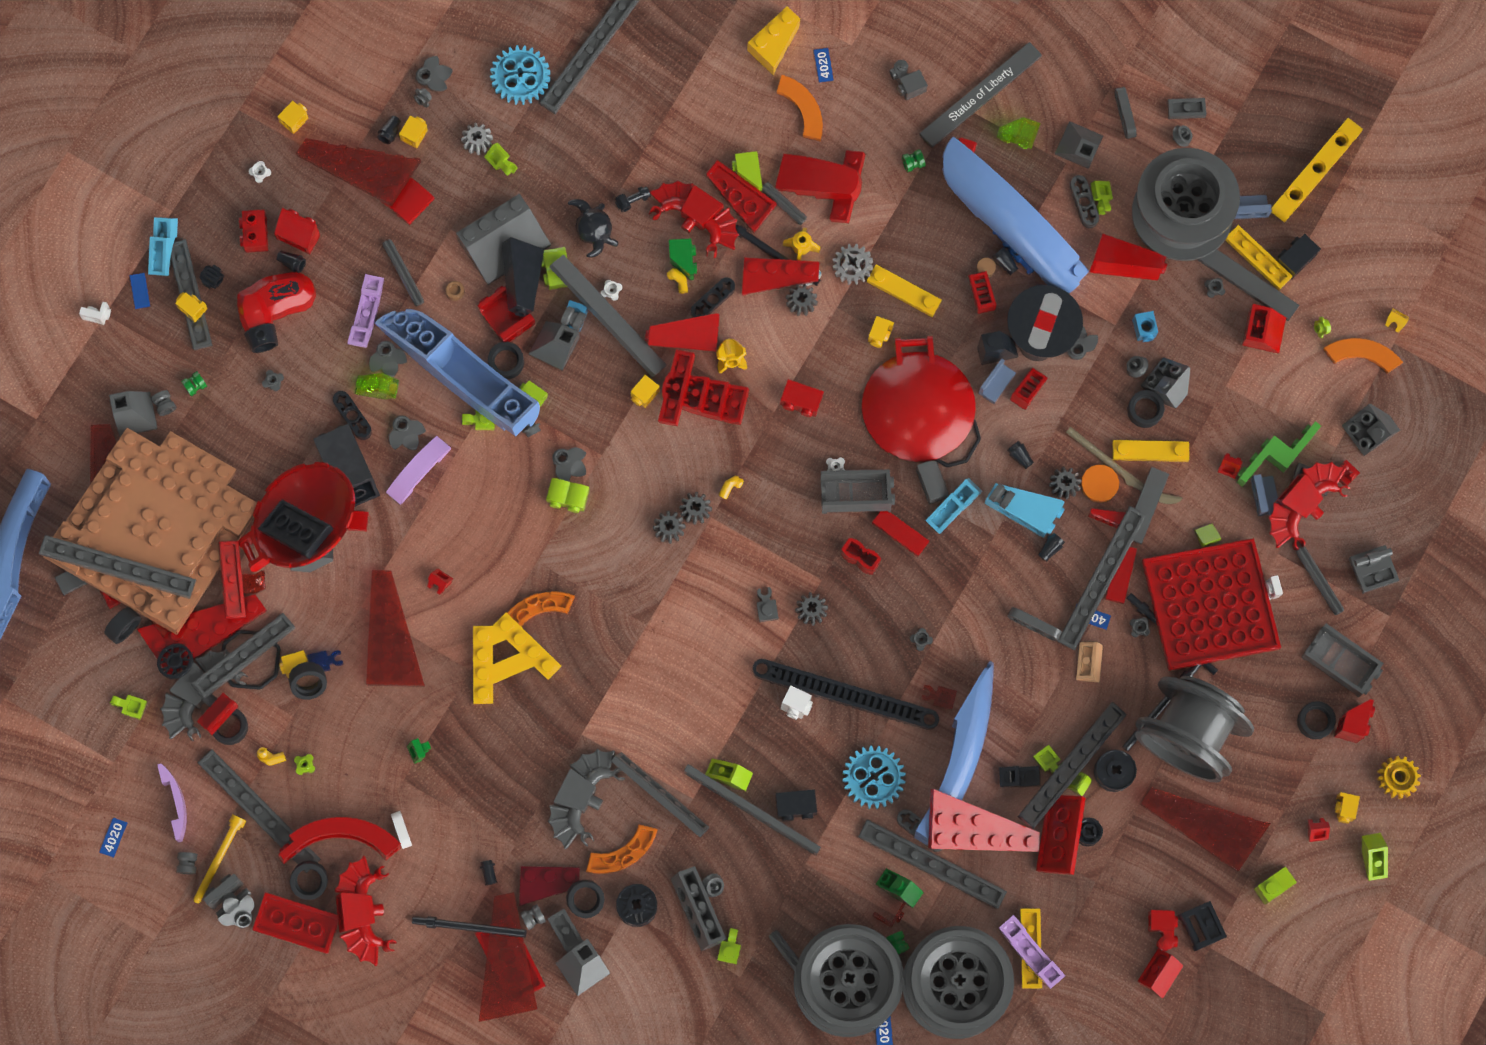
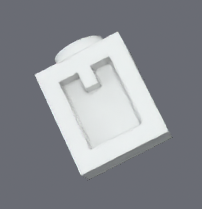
(94, 315)
(1273, 587)

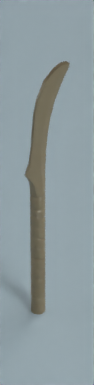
(1129, 479)

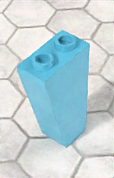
(1030, 510)

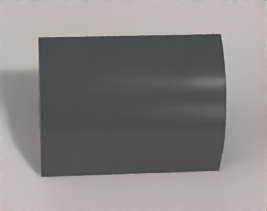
(932, 482)

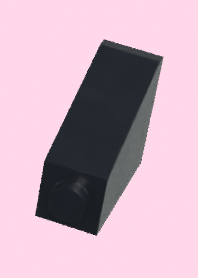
(996, 346)

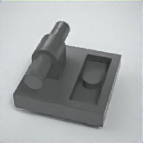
(1374, 568)
(229, 885)

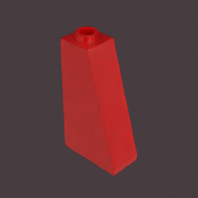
(1127, 260)
(690, 333)

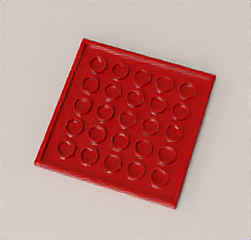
(1211, 604)

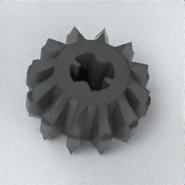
(794, 301)
(1060, 487)
(698, 502)
(676, 526)
(819, 610)

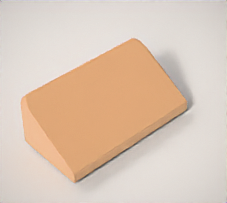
(1089, 661)

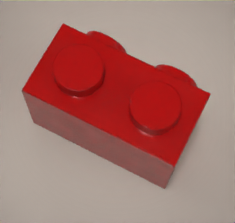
(254, 231)
(801, 398)

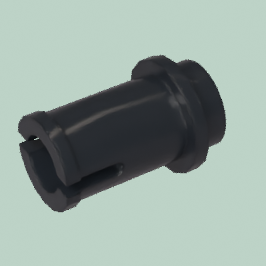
(488, 872)

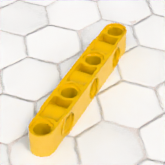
(1308, 177)

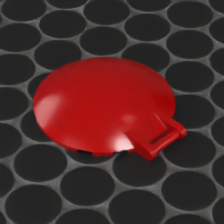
(918, 404)
(313, 488)

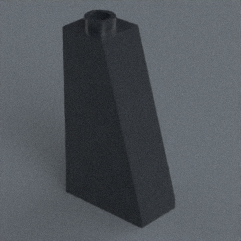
(522, 274)

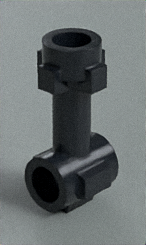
(623, 202)

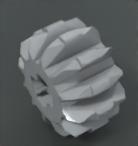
(474, 133)

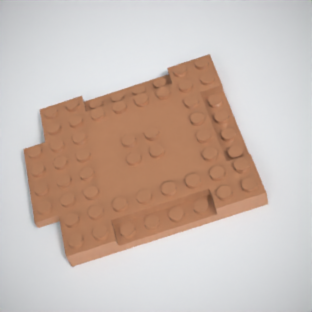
(160, 510)

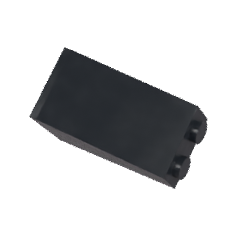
(342, 451)

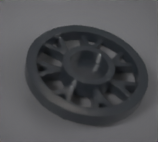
(175, 661)

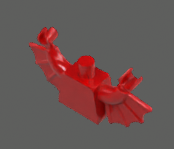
(698, 210)
(1302, 499)
(357, 911)

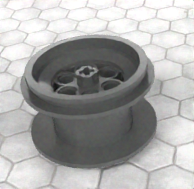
(1187, 233)
(1194, 727)
(818, 1000)
(927, 1001)

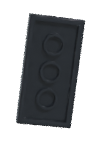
(295, 528)

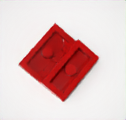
(411, 201)

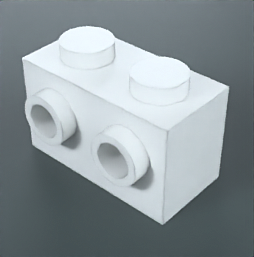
(796, 703)

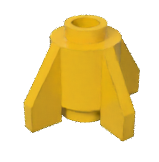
(801, 248)
(730, 355)

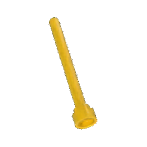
(235, 824)

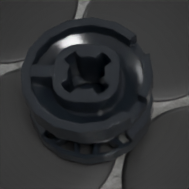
(1090, 832)

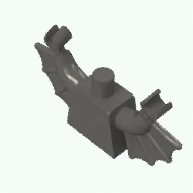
(179, 709)
(578, 793)

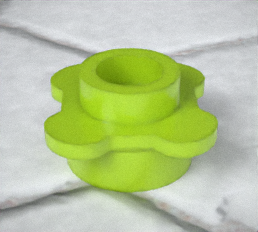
(1322, 327)
(309, 768)

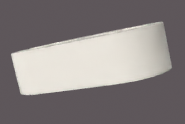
(401, 829)

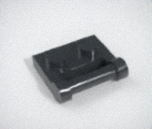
(1208, 923)

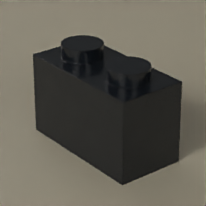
(1299, 255)
(796, 804)

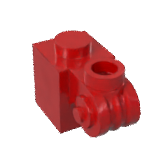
(1164, 923)

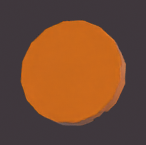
(1100, 483)

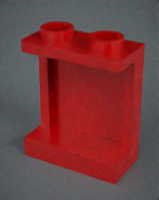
(503, 322)

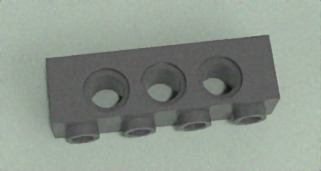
(698, 908)

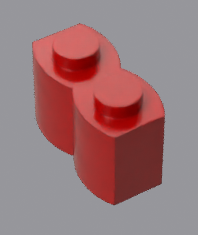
(856, 553)

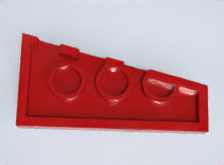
(742, 196)
(770, 274)

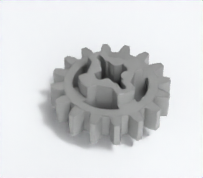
(846, 268)

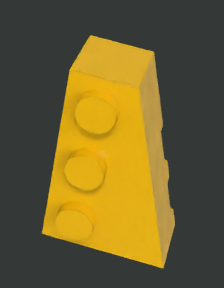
(773, 40)

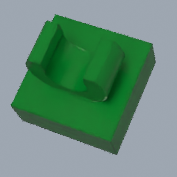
(418, 750)

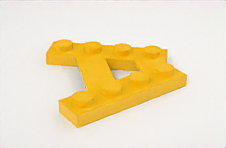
(529, 656)

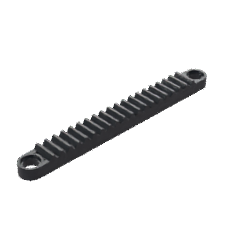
(846, 694)

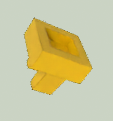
(1397, 317)

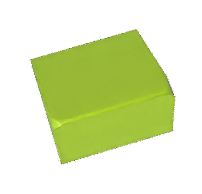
(1207, 535)
(1080, 783)

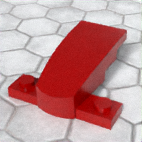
(824, 180)
(699, 394)

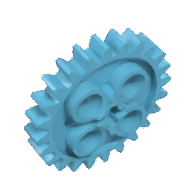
(518, 59)
(863, 763)

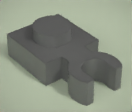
(767, 608)

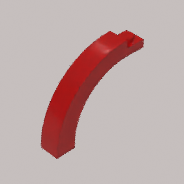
(340, 827)

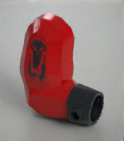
(269, 301)

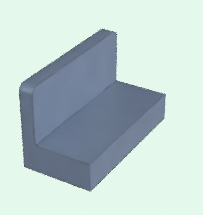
(1253, 207)
(996, 382)
(1264, 494)

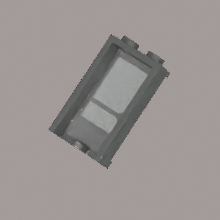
(856, 491)
(1343, 660)

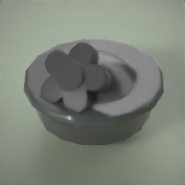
(1182, 135)
(1137, 366)
(713, 885)

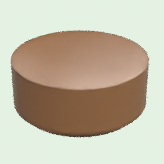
(988, 265)
(455, 290)

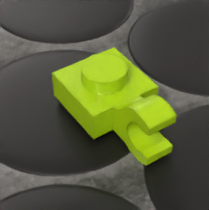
(498, 159)
(1102, 193)
(478, 420)
(131, 706)
(1047, 759)
(729, 950)

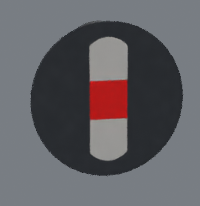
(1044, 322)

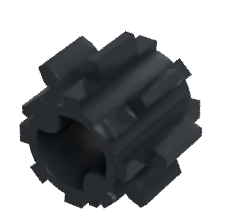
(211, 276)

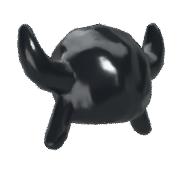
(593, 226)

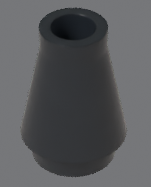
(389, 130)
(292, 261)
(1005, 261)
(1020, 454)
(1051, 547)

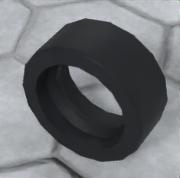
(511, 347)
(1142, 395)
(122, 625)
(312, 691)
(1320, 706)
(239, 736)
(304, 894)
(587, 913)

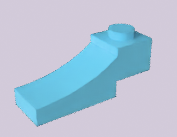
(161, 245)
(954, 505)

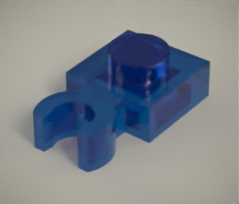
(324, 660)

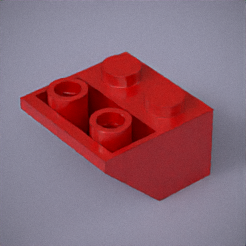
(297, 231)
(1264, 329)
(1354, 723)

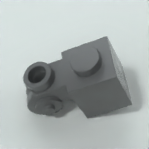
(909, 84)

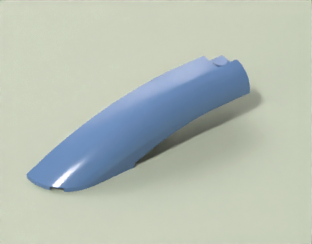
(1011, 217)
(460, 369)
(13, 537)
(968, 742)

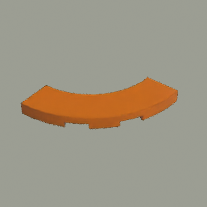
(807, 105)
(1365, 349)
(541, 603)
(624, 857)

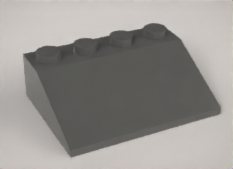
(485, 236)

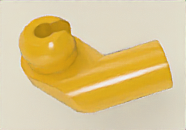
(678, 276)
(729, 484)
(269, 758)

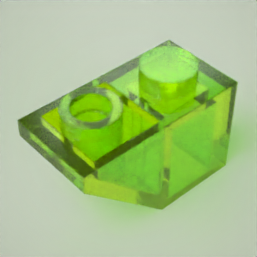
(1021, 132)
(377, 386)

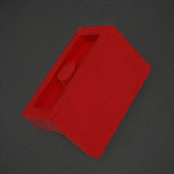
(217, 713)
(1160, 973)

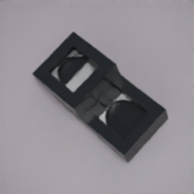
(1020, 776)

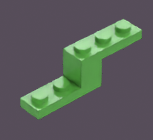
(1277, 453)

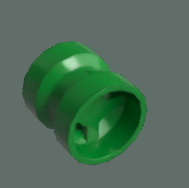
(913, 160)
(198, 382)
(897, 942)

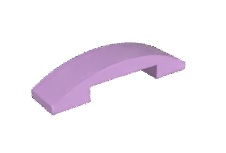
(366, 311)
(417, 469)
(178, 825)
(1031, 952)

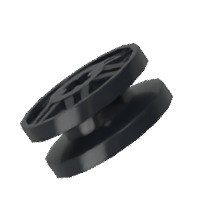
(1110, 760)
(648, 904)

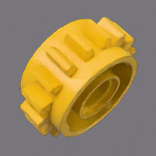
(1408, 773)

